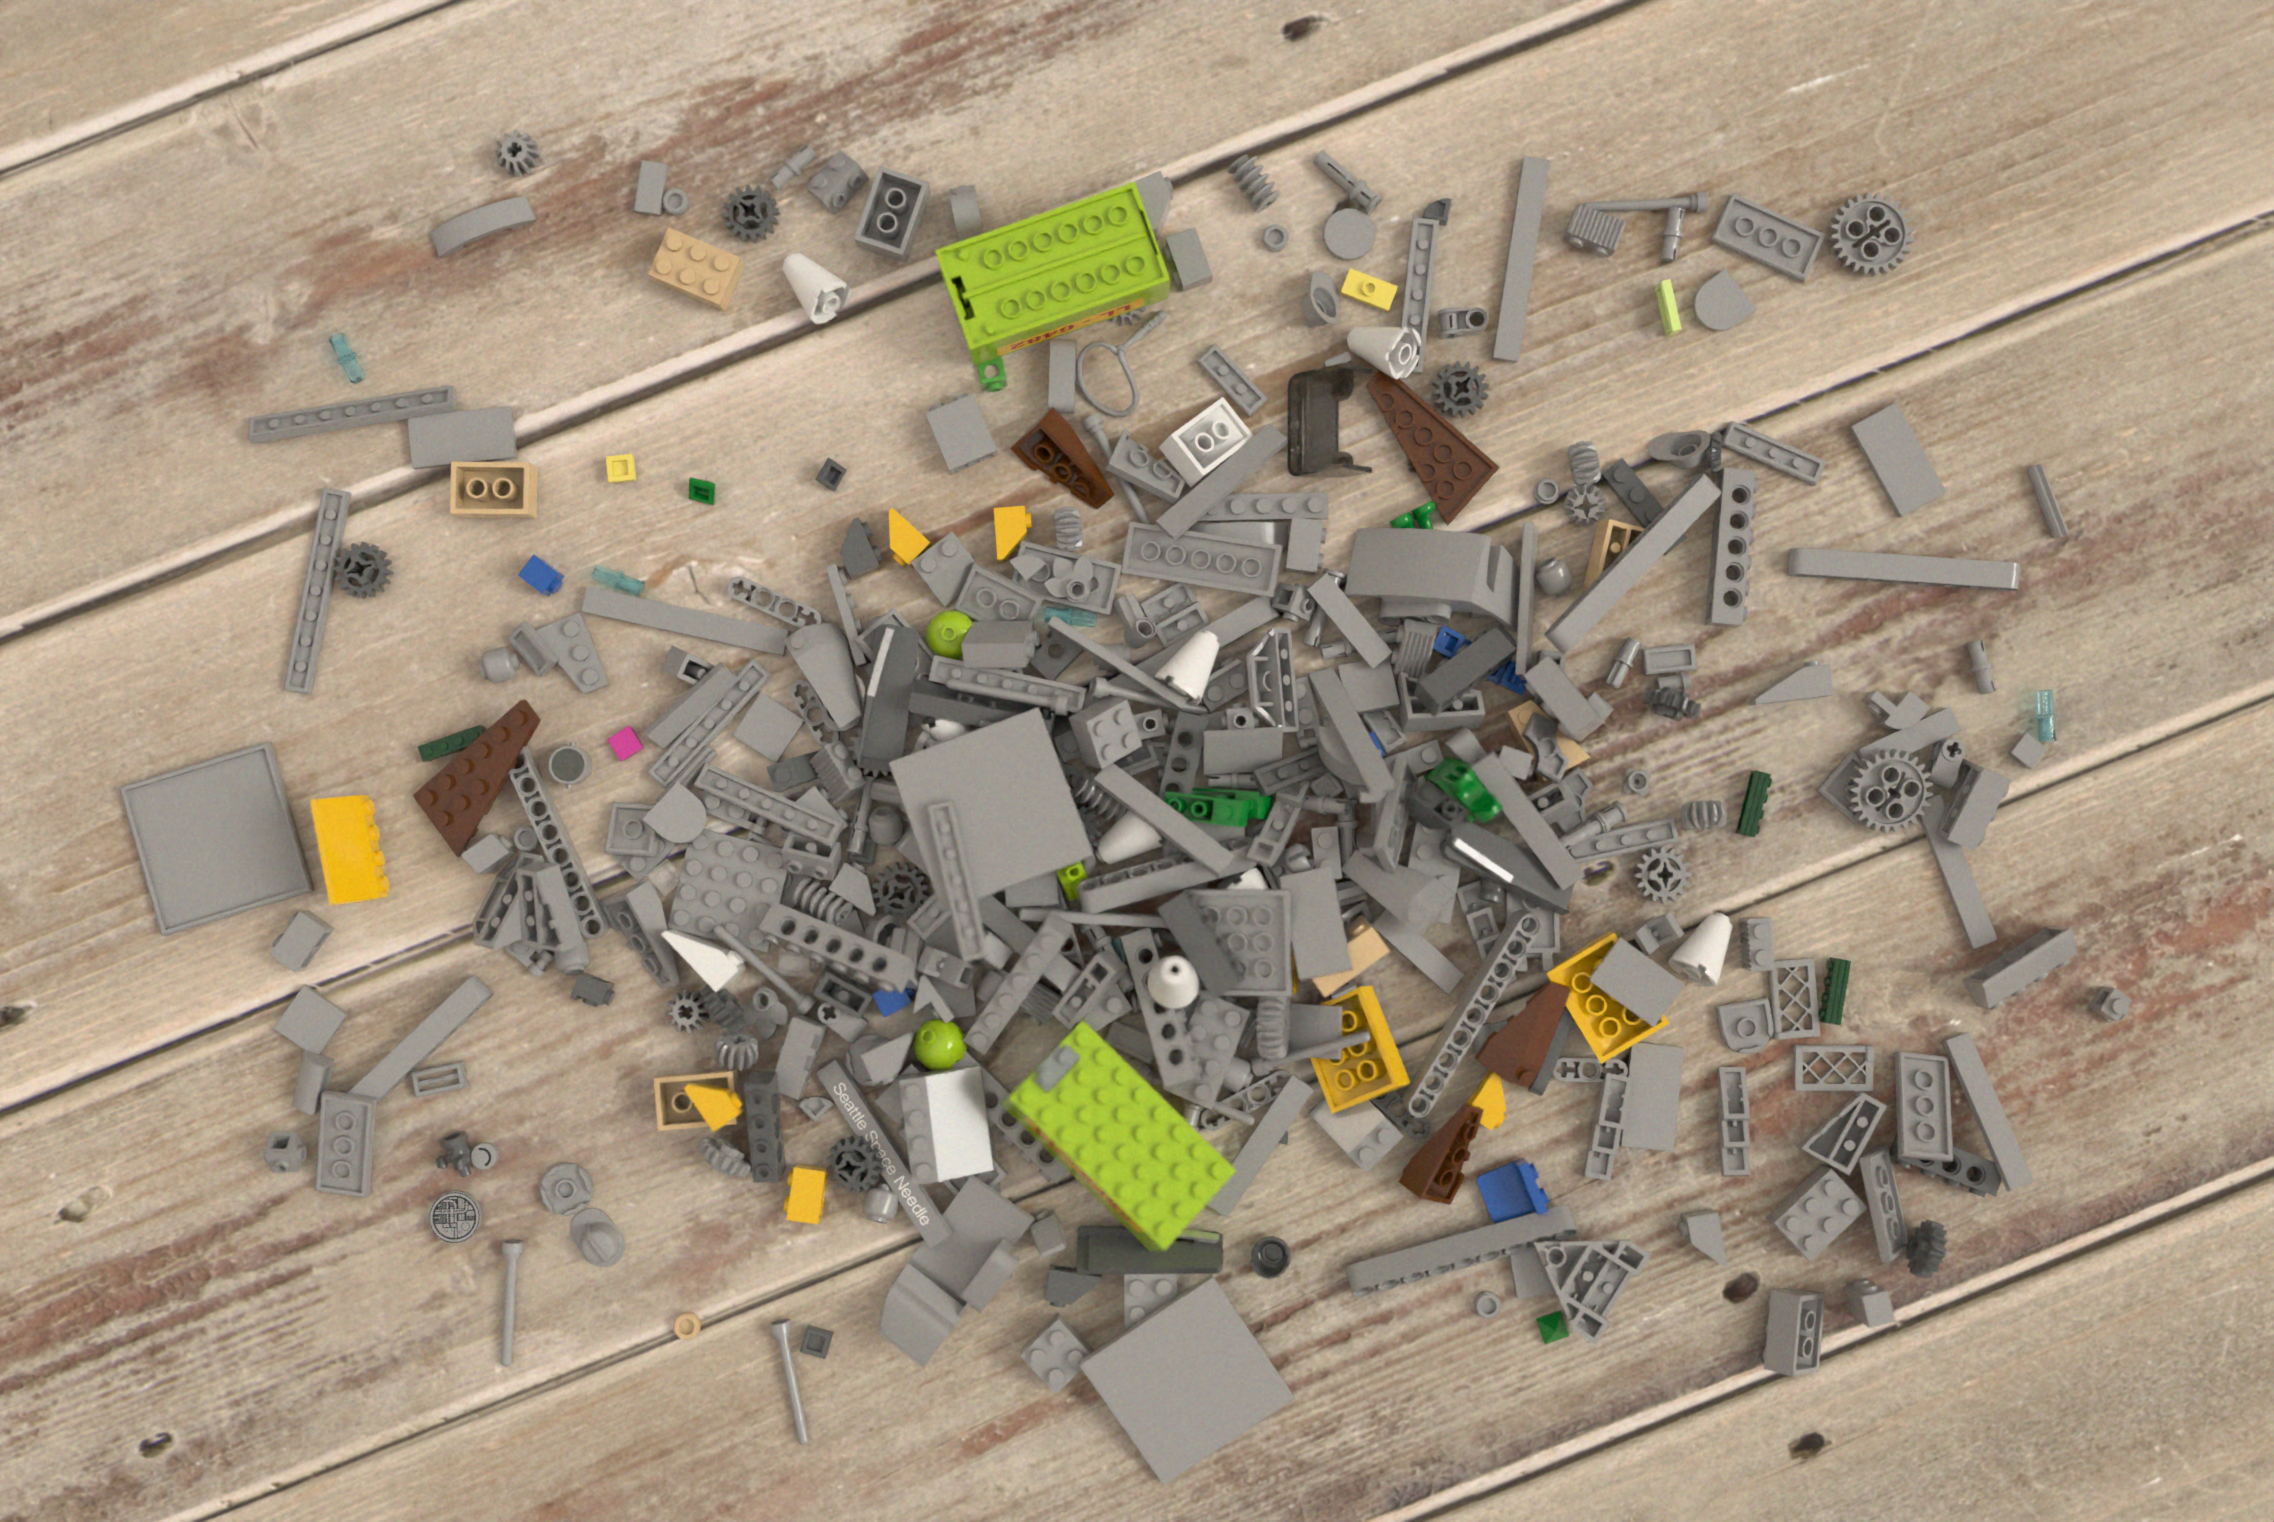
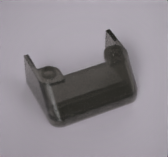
(1315, 422)

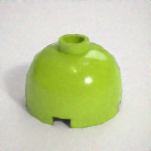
(947, 633)
(939, 1044)

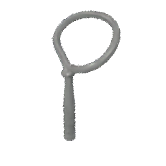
(1119, 350)

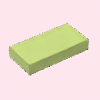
(1668, 308)

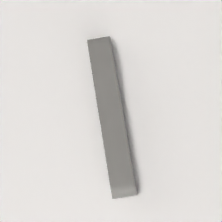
(1157, 878)
(424, 1040)

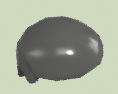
(1270, 1257)

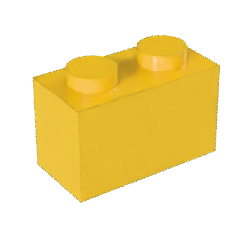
(806, 1193)

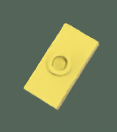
(1369, 290)

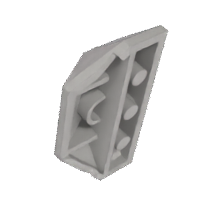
(1273, 680)
(499, 914)

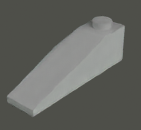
(1405, 893)

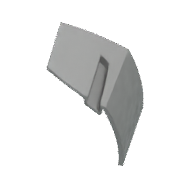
(1433, 573)
(954, 1274)

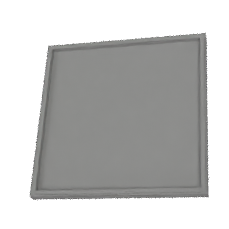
(1006, 799)
(217, 839)
(1186, 1379)

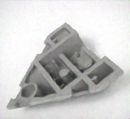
(1590, 1278)

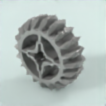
(1273, 1026)

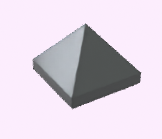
(831, 474)

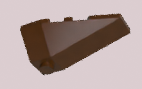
(1059, 453)
(1523, 1043)
(1436, 1168)

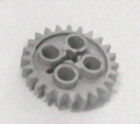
(1884, 253)
(1906, 804)

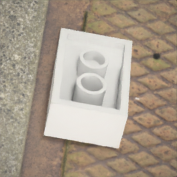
(1206, 442)
(712, 961)

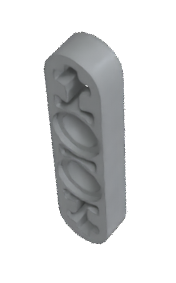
(775, 603)
(1245, 1096)

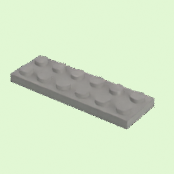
(1202, 560)

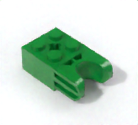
(1462, 785)

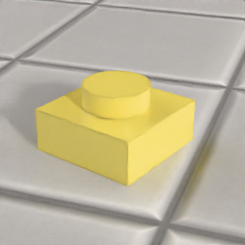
(621, 468)

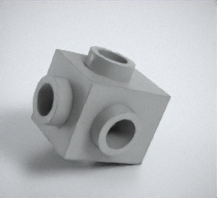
(1294, 602)
(1228, 721)
(284, 1152)

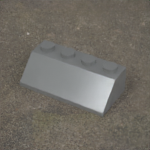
(2021, 966)

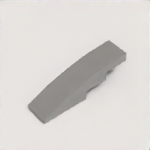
(1479, 920)
(1733, 1121)
(1607, 1126)

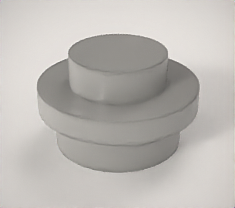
(1546, 491)

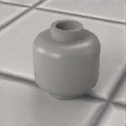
(1554, 577)
(498, 665)
(885, 826)
(573, 960)
(1238, 1075)
(880, 1204)

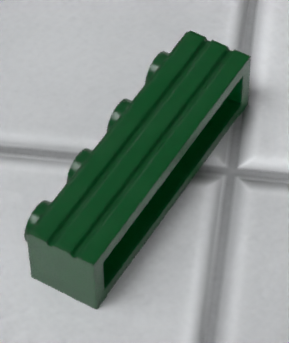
(450, 744)
(1753, 803)
(1835, 991)

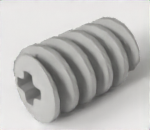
(1253, 182)
(1098, 797)
(820, 903)

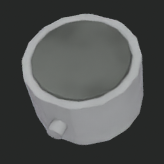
(570, 765)

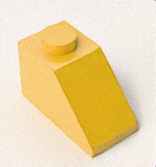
(1010, 529)
(905, 540)
(1491, 1099)
(715, 1103)

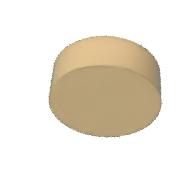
(687, 1325)

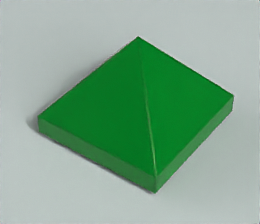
(702, 491)
(1552, 1327)

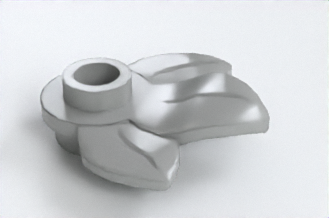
(1068, 576)
(765, 1016)

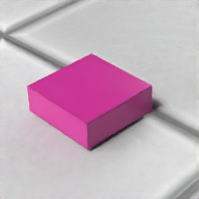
(625, 743)

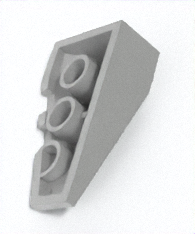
(826, 663)
(642, 921)

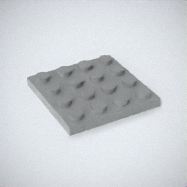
(728, 885)
(1258, 935)

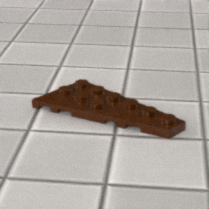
(1440, 454)
(471, 781)

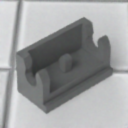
(1139, 759)

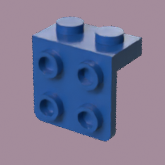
(1512, 1191)

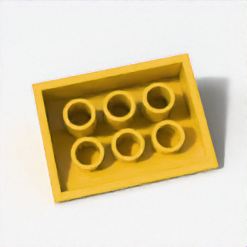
(350, 849)
(1600, 1017)
(1365, 1068)

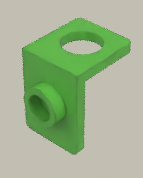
(996, 383)

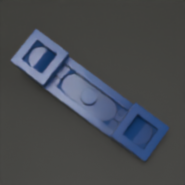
(1449, 641)

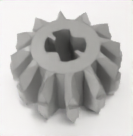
(524, 158)
(1584, 463)
(1068, 528)
(1703, 815)
(689, 1021)
(736, 1050)

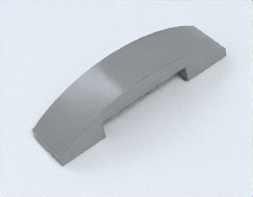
(482, 223)
(1255, 531)
(1278, 825)

